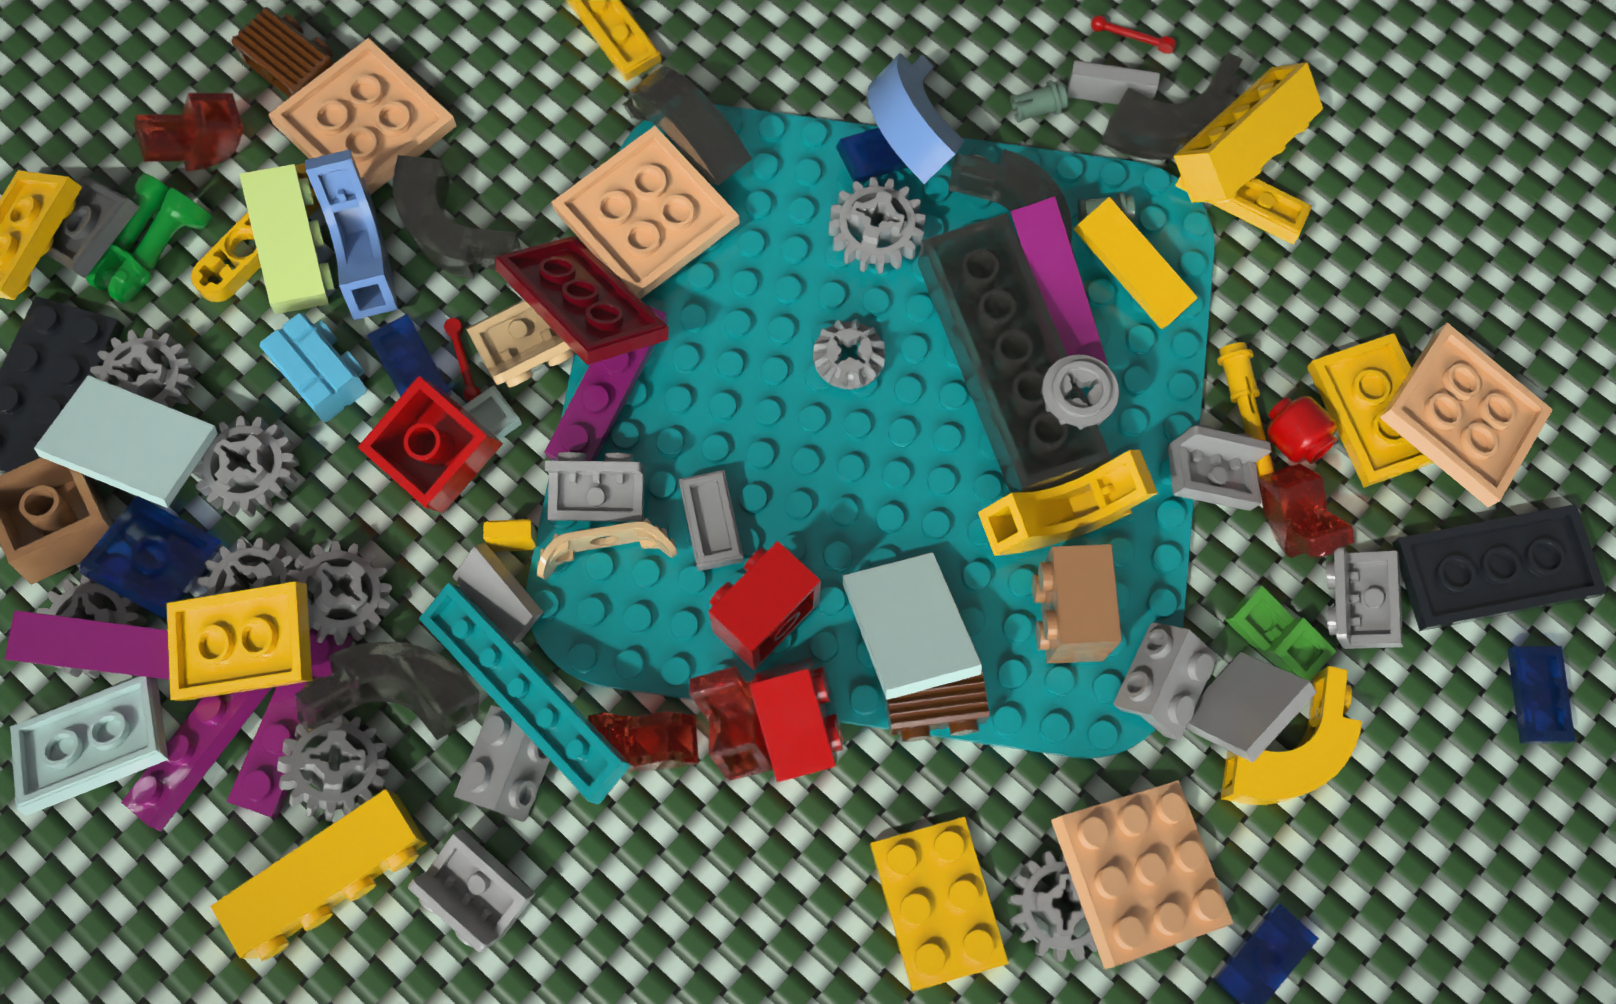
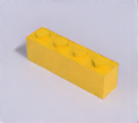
(1248, 133)
(318, 876)

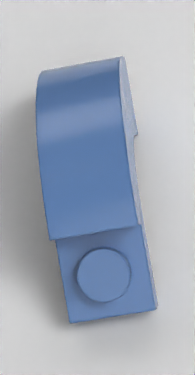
(909, 119)
(356, 234)

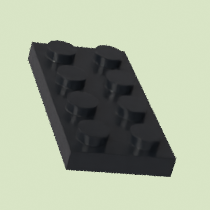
(44, 372)
(1498, 567)

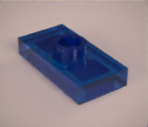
(868, 155)
(405, 355)
(1541, 695)
(1266, 957)

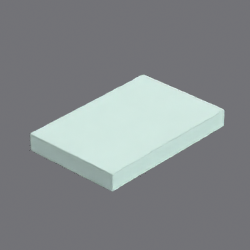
(126, 441)
(911, 626)
(87, 744)

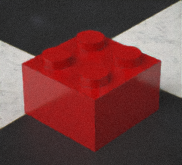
(430, 445)
(764, 604)
(796, 720)

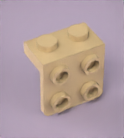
(517, 342)

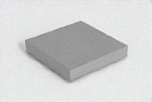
(1249, 706)

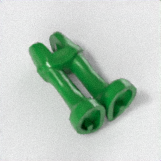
(129, 272)

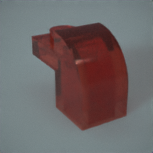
(199, 136)
(1299, 513)
(734, 725)
(651, 740)

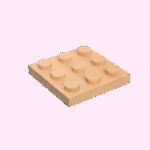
(366, 108)
(646, 212)
(1467, 414)
(1141, 873)

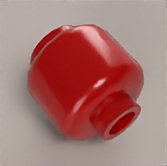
(1301, 429)

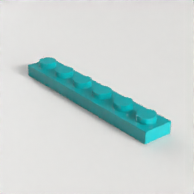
(525, 694)

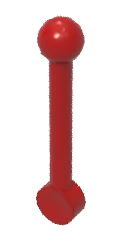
(1164, 44)
(454, 329)

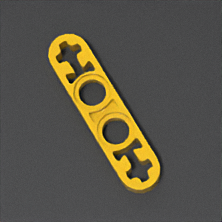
(213, 263)

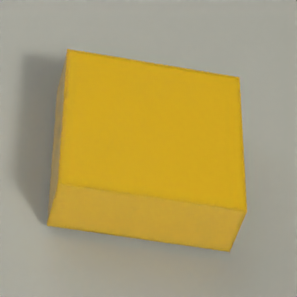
(510, 535)

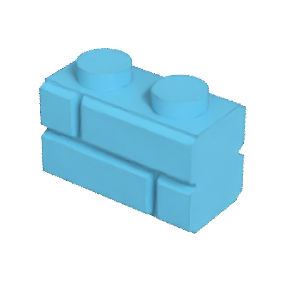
(314, 367)

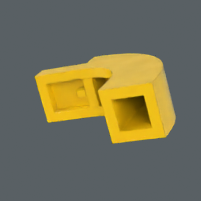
(1069, 510)
(1312, 763)

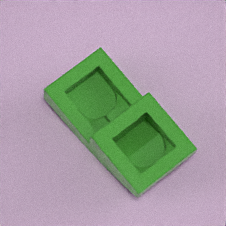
(1279, 636)

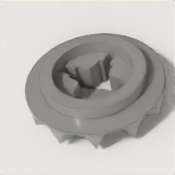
(851, 372)
(1084, 372)

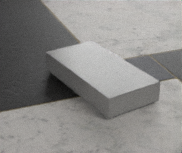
(1108, 82)
(711, 520)
(497, 592)

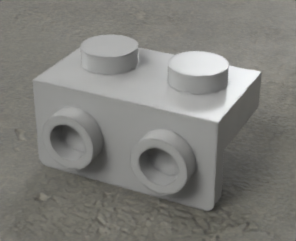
(1217, 467)
(595, 488)
(1366, 599)
(1166, 678)
(503, 768)
(471, 892)

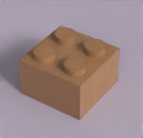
(49, 518)
(1077, 604)

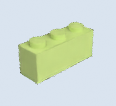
(286, 238)

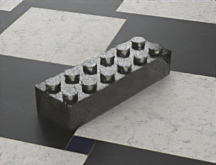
(1004, 351)

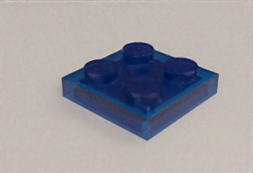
(150, 556)

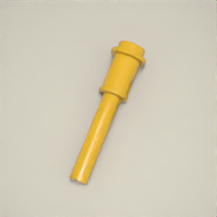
(1244, 390)

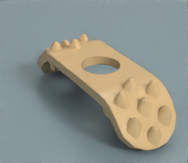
(563, 547)

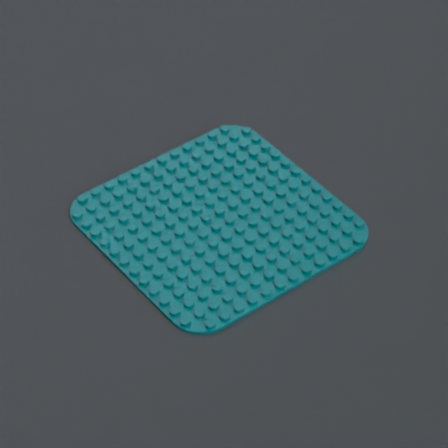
(877, 466)

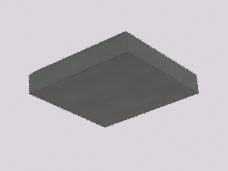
(91, 226)

